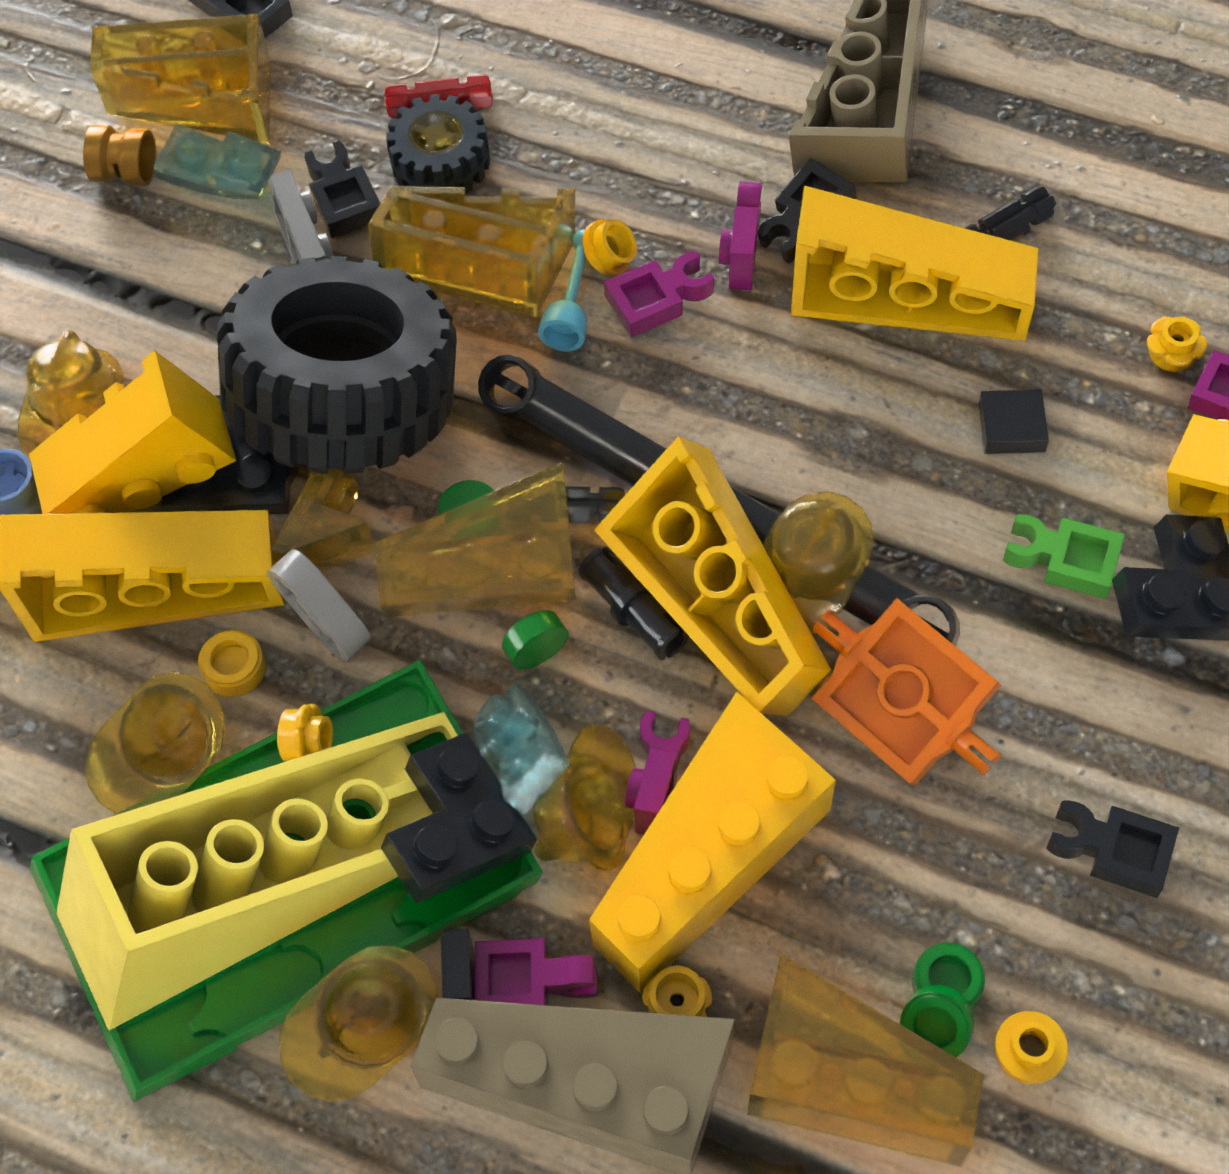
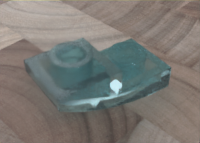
(223, 169)
(520, 745)

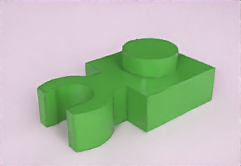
(1075, 556)

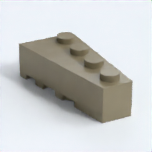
(867, 97)
(588, 1074)

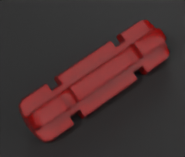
(475, 91)

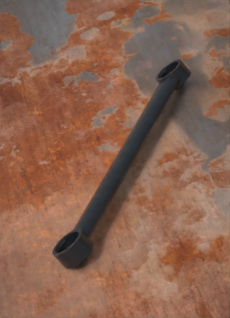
(631, 454)

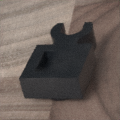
(341, 192)
(790, 203)
(1125, 847)

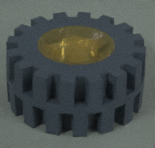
(438, 144)

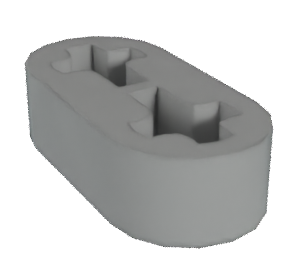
(319, 604)

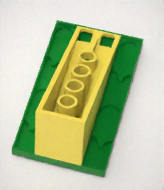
(254, 885)

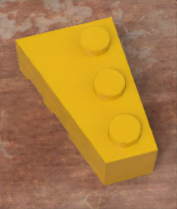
(135, 446)

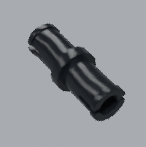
(632, 603)

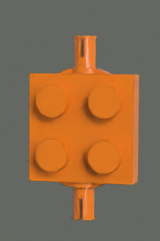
(906, 692)

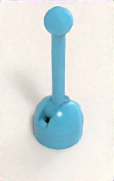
(564, 321)

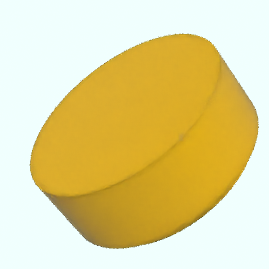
(232, 663)

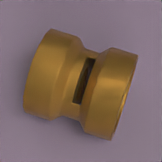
(119, 155)

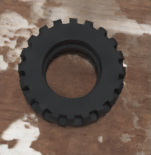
(336, 364)

